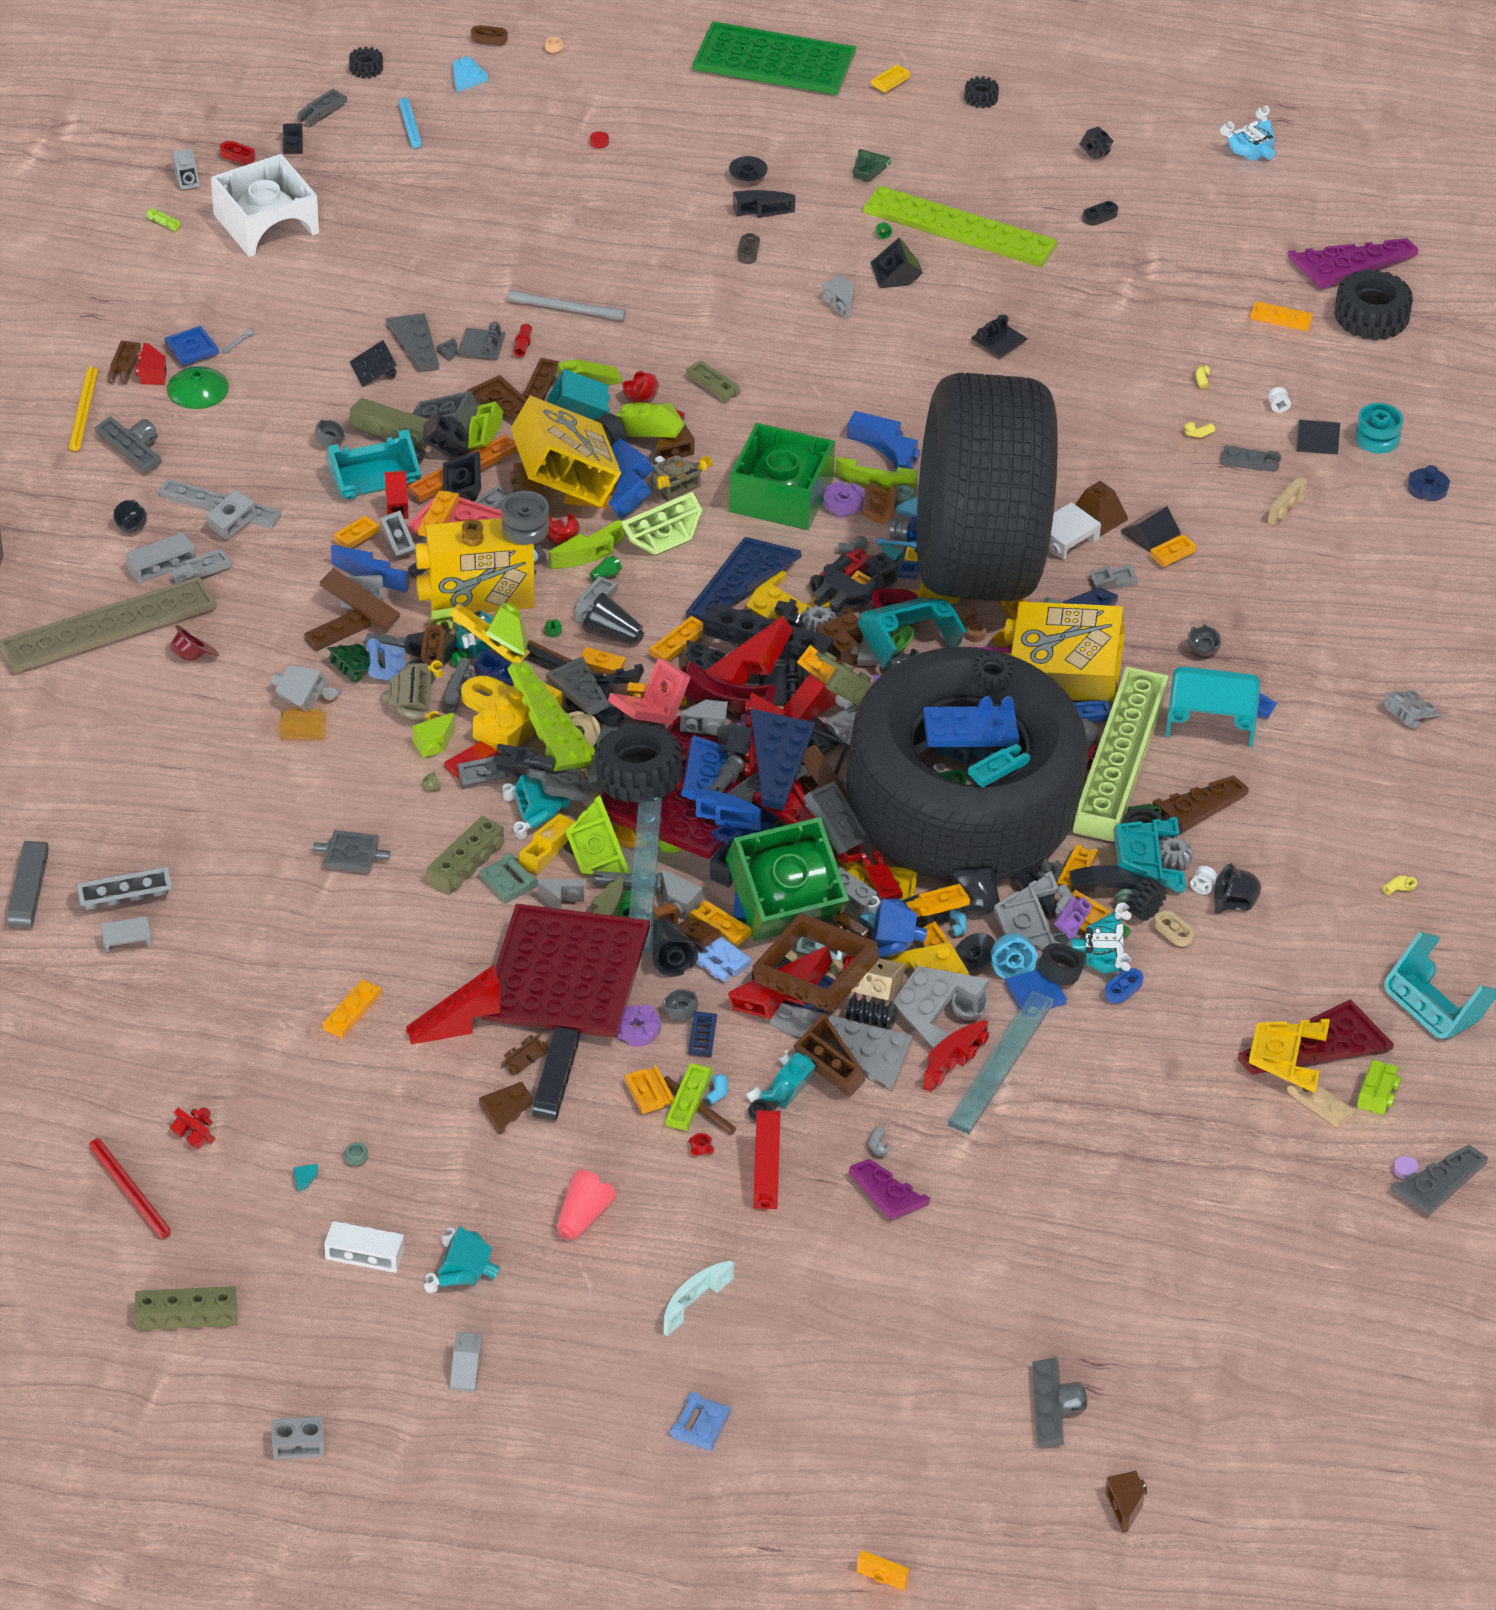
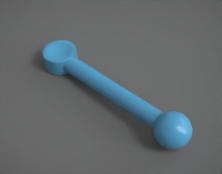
(880, 541)

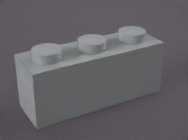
(159, 557)

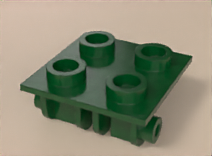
(350, 660)

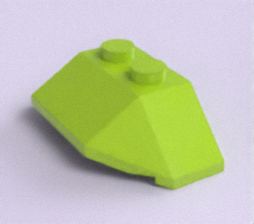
(650, 419)

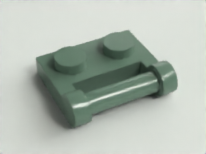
(503, 883)

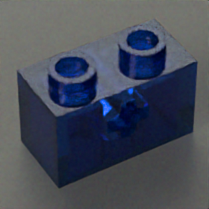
(493, 666)

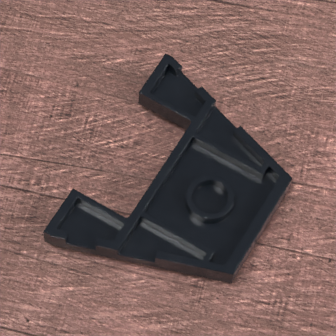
(608, 683)

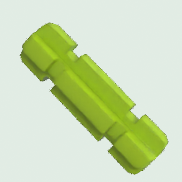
(163, 219)

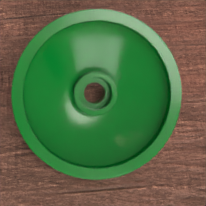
(197, 387)

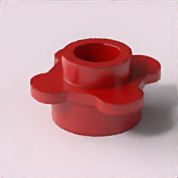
(701, 1144)

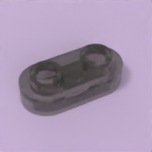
(748, 248)

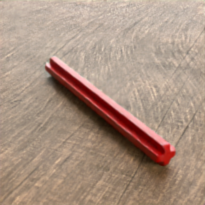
(130, 1188)

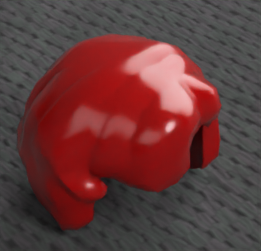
(642, 388)
(562, 529)

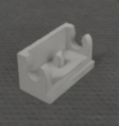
(125, 932)

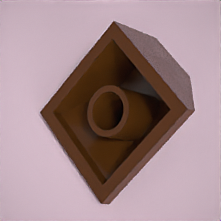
(1103, 505)

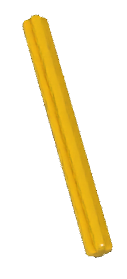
(83, 409)

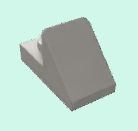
(560, 890)

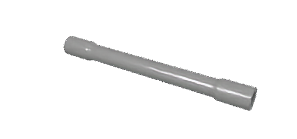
(607, 312)

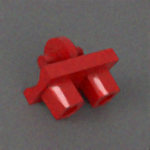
(200, 1133)

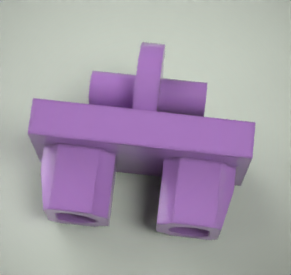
(1073, 916)

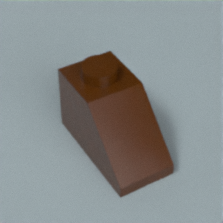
(680, 446)
(1126, 1497)

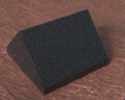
(1318, 437)
(463, 476)
(1152, 529)

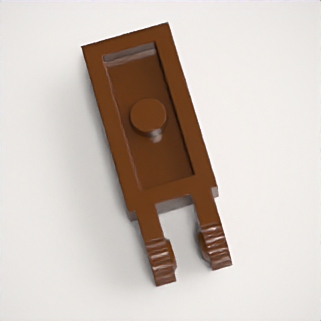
(124, 361)

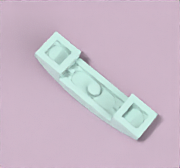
(713, 1277)

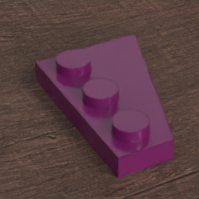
(887, 1193)

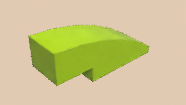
(484, 425)

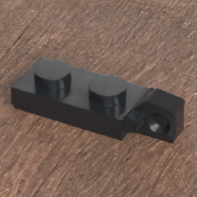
(1048, 902)

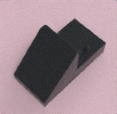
(293, 138)

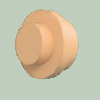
(553, 44)

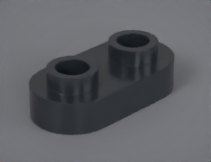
(1100, 213)

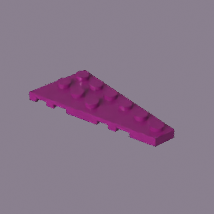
(1337, 262)

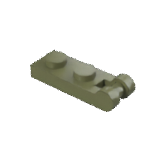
(713, 380)

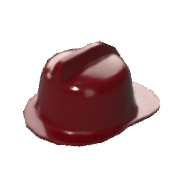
(887, 597)
(188, 646)

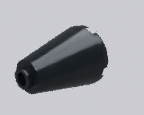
(612, 621)
(672, 948)

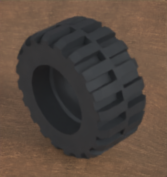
(1373, 304)
(638, 763)

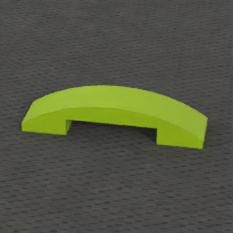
(850, 472)

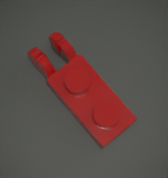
(880, 877)

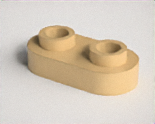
(1174, 928)

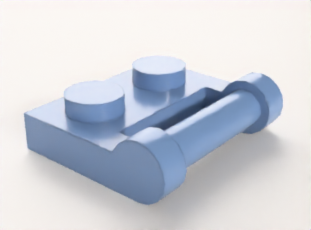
(392, 659)
(707, 1426)

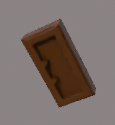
(699, 931)

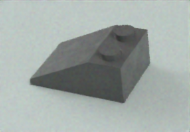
(455, 407)

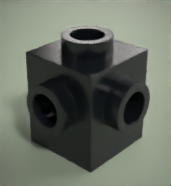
(1096, 142)
(884, 567)

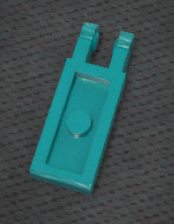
(998, 765)

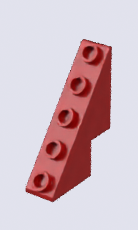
(754, 656)
(810, 699)
(759, 704)
(764, 1001)
(455, 1013)

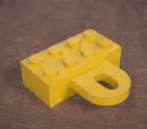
(502, 714)

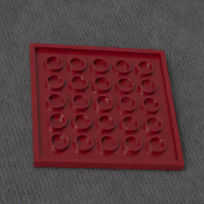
(568, 969)

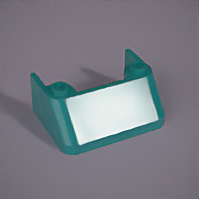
(879, 622)
(1216, 694)
(1412, 989)

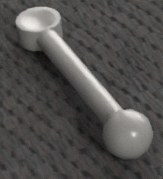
(227, 349)

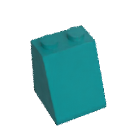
(580, 395)

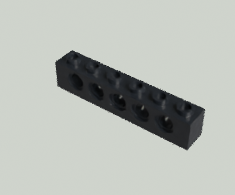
(739, 626)

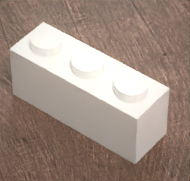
(364, 1246)

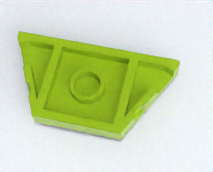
(596, 842)

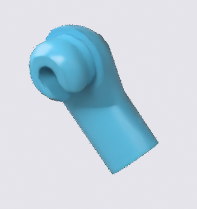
(961, 922)
(720, 1089)

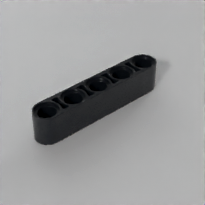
(556, 1073)

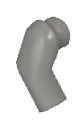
(1065, 895)
(875, 1142)

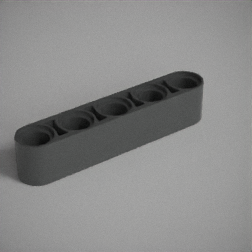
(28, 884)

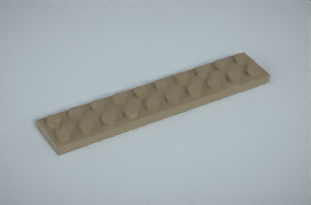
(106, 624)

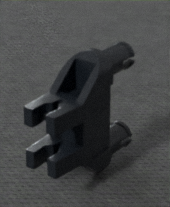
(843, 589)
(520, 758)

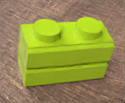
(1378, 1087)

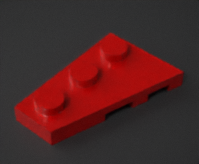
(795, 809)

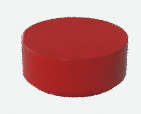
(599, 139)

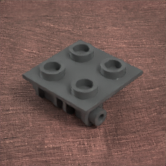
(483, 342)

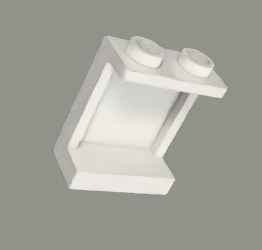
(1071, 527)

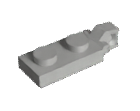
(202, 566)
(586, 600)

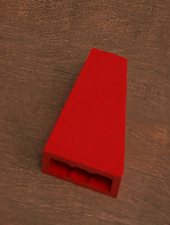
(766, 1159)

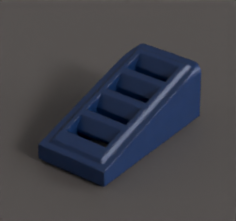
(702, 1018)

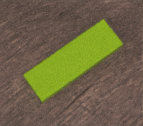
(688, 1097)

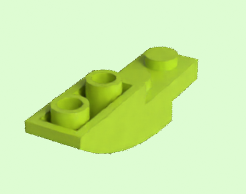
(584, 550)

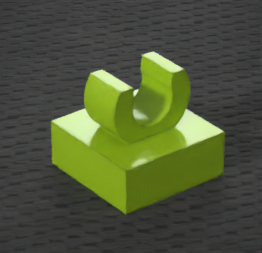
(442, 617)

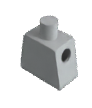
(299, 686)

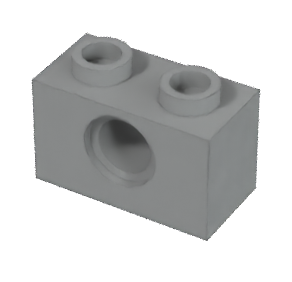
(231, 515)

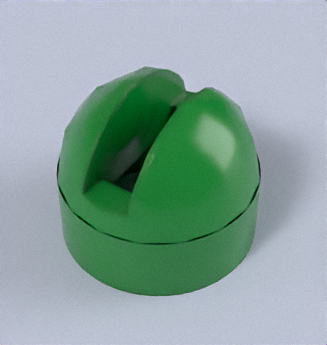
(887, 228)
(553, 632)
(456, 657)

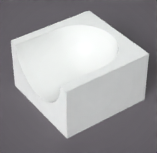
(260, 195)

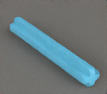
(410, 122)

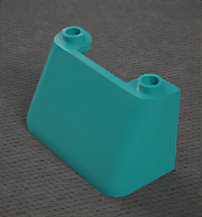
(363, 468)

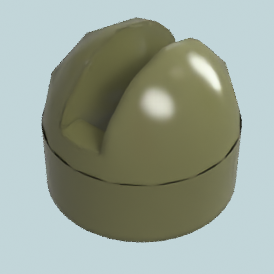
(431, 782)

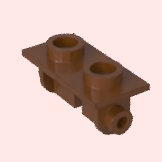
(517, 1058)

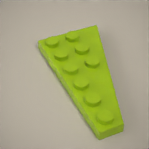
(550, 721)

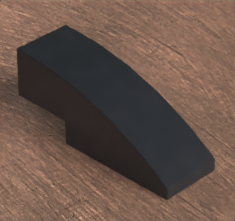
(763, 203)

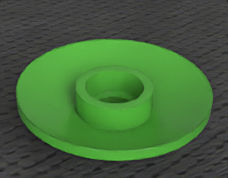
(902, 637)

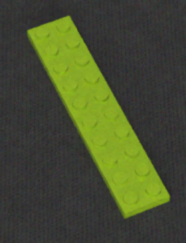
(960, 226)

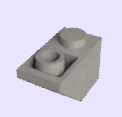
(185, 169)
(840, 295)
(704, 717)

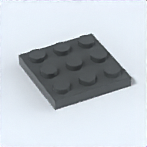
(837, 817)

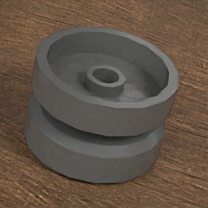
(525, 517)

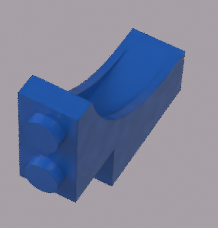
(885, 437)
(631, 485)

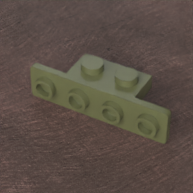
(845, 681)

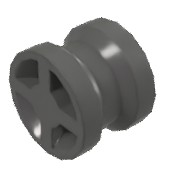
(899, 529)

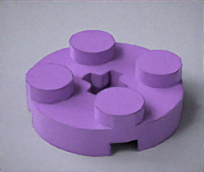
(851, 501)
(649, 1028)

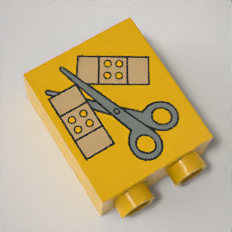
(565, 451)
(474, 575)
(1072, 645)

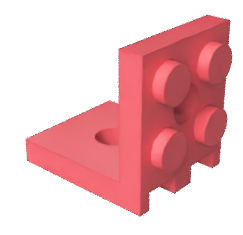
(657, 702)

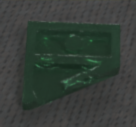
(869, 165)

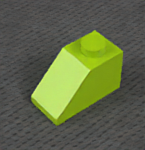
(433, 735)

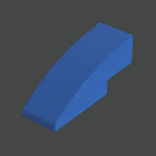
(728, 810)

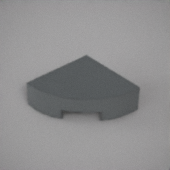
(448, 349)

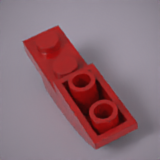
(954, 1050)

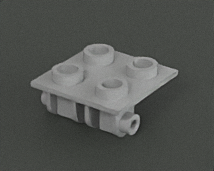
(1409, 707)

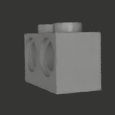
(858, 894)
(298, 1438)

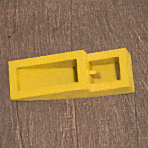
(545, 844)

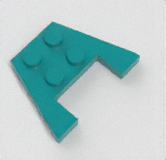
(1140, 851)

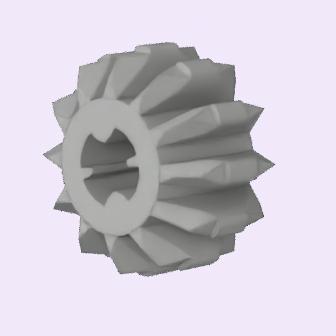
(816, 616)
(1175, 853)

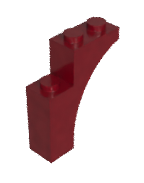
(707, 687)

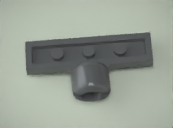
(132, 442)
(1054, 1401)

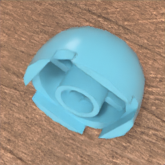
(1013, 955)

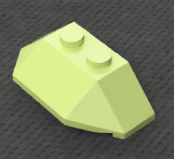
(664, 525)

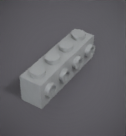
(123, 886)

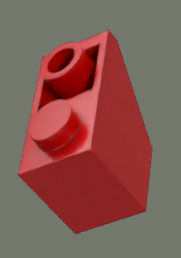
(152, 366)
(396, 493)

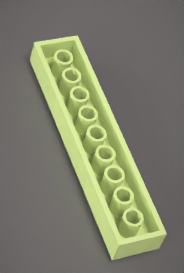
(1121, 753)

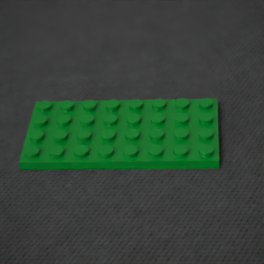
(774, 58)

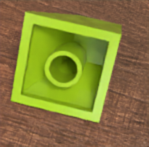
(508, 628)

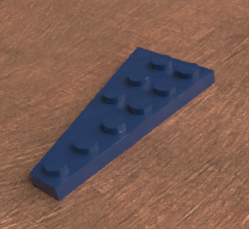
(743, 571)
(779, 752)

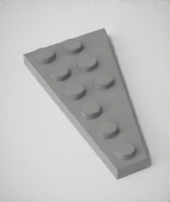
(876, 1049)

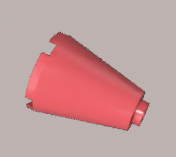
(583, 1203)

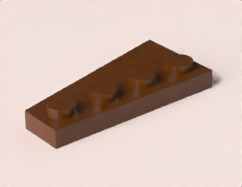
(1202, 802)

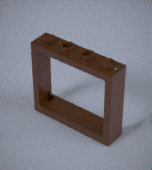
(863, 950)

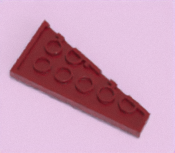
(1348, 1036)

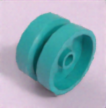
(1379, 428)

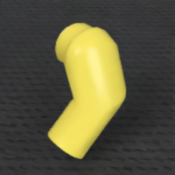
(1201, 376)
(1200, 432)
(1400, 883)

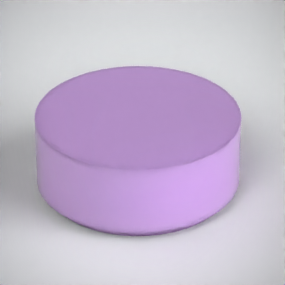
(1405, 1166)

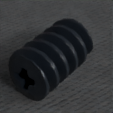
(871, 1011)

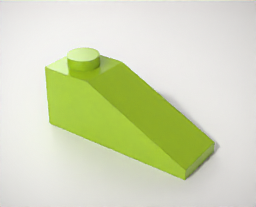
(599, 372)

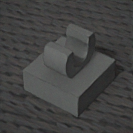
(1046, 867)

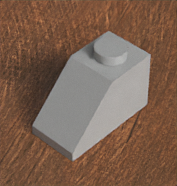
(397, 533)
(681, 892)
(466, 1361)

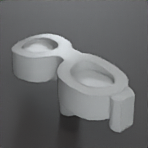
(330, 693)

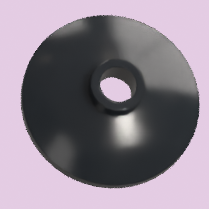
(748, 168)
(975, 951)

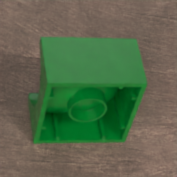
(781, 476)
(786, 875)

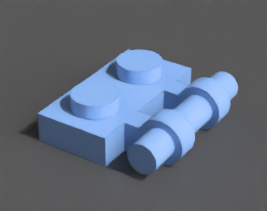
(727, 958)

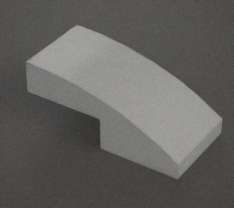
(1115, 578)

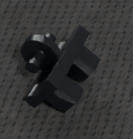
(790, 612)

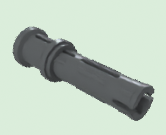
(728, 773)
(605, 878)

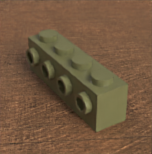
(386, 421)
(465, 855)
(186, 1308)

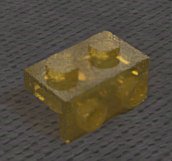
(303, 725)

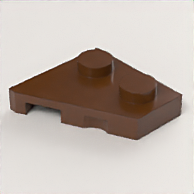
(506, 1105)

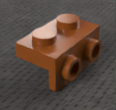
(879, 503)

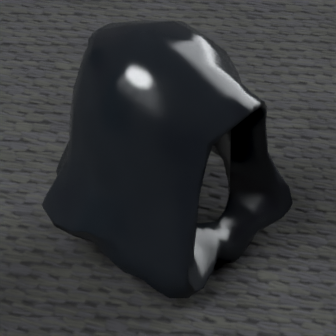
(980, 888)
(1235, 889)

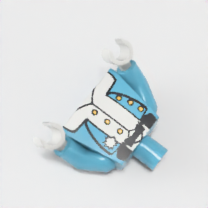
(1253, 139)

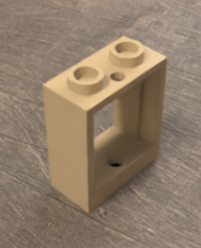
(881, 982)

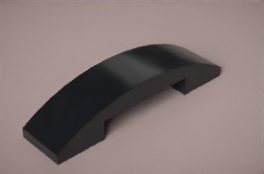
(1109, 876)

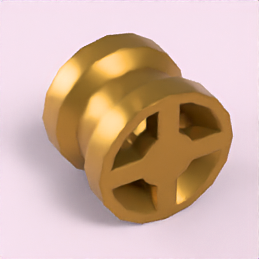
(472, 532)

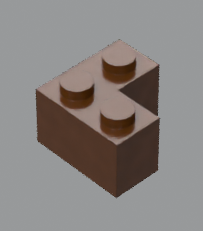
(846, 637)

